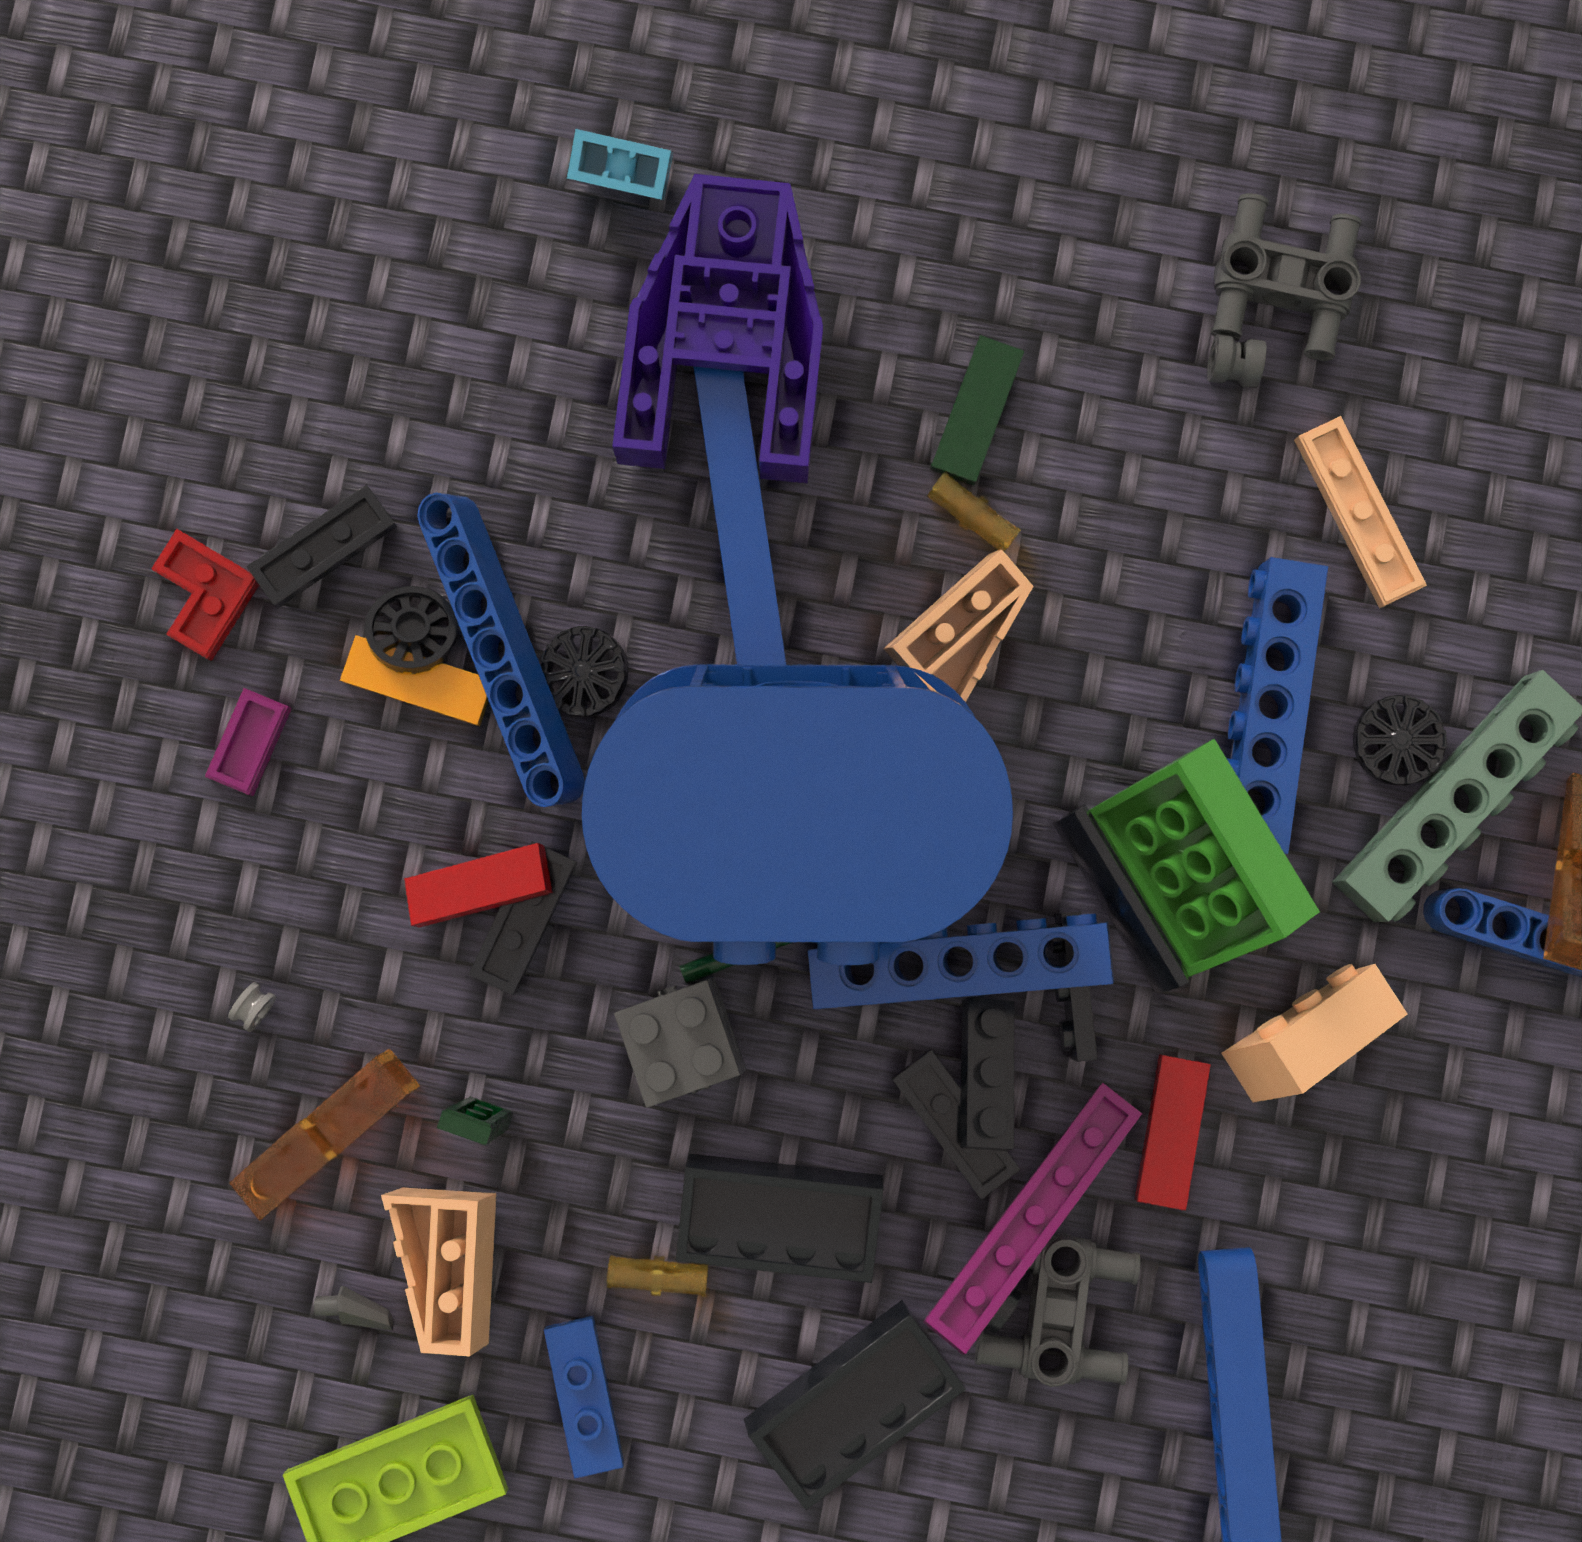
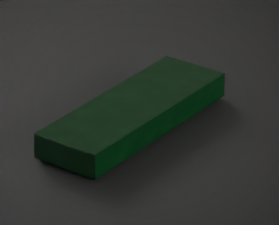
(977, 410)
(475, 1120)

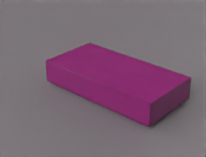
(248, 742)

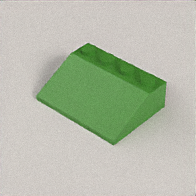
(1205, 860)

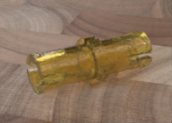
(973, 512)
(657, 1275)

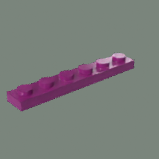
(1031, 1219)

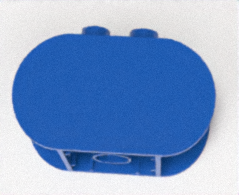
(796, 808)

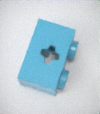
(620, 164)

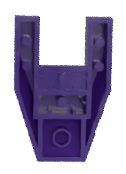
(726, 297)

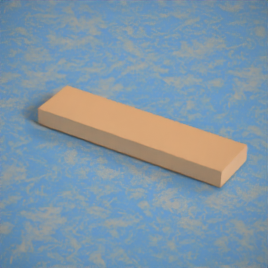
(1360, 512)

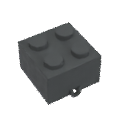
(680, 1042)

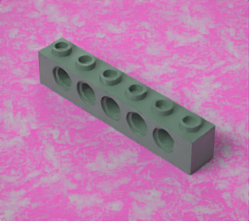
(1552, 718)

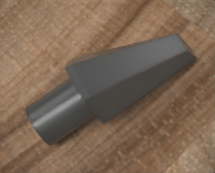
(353, 1310)

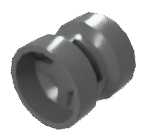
(1236, 361)

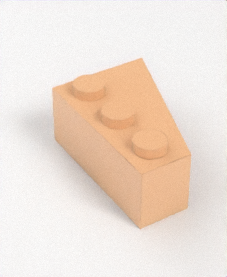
(964, 625)
(1315, 1034)
(447, 1264)

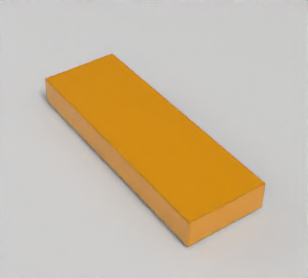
(440, 690)

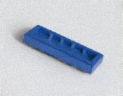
(584, 1397)

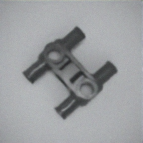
(1287, 276)
(1059, 1315)

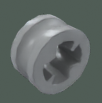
(252, 1006)

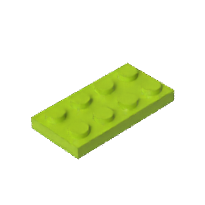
(398, 1478)

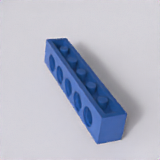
(1302, 590)
(1091, 965)

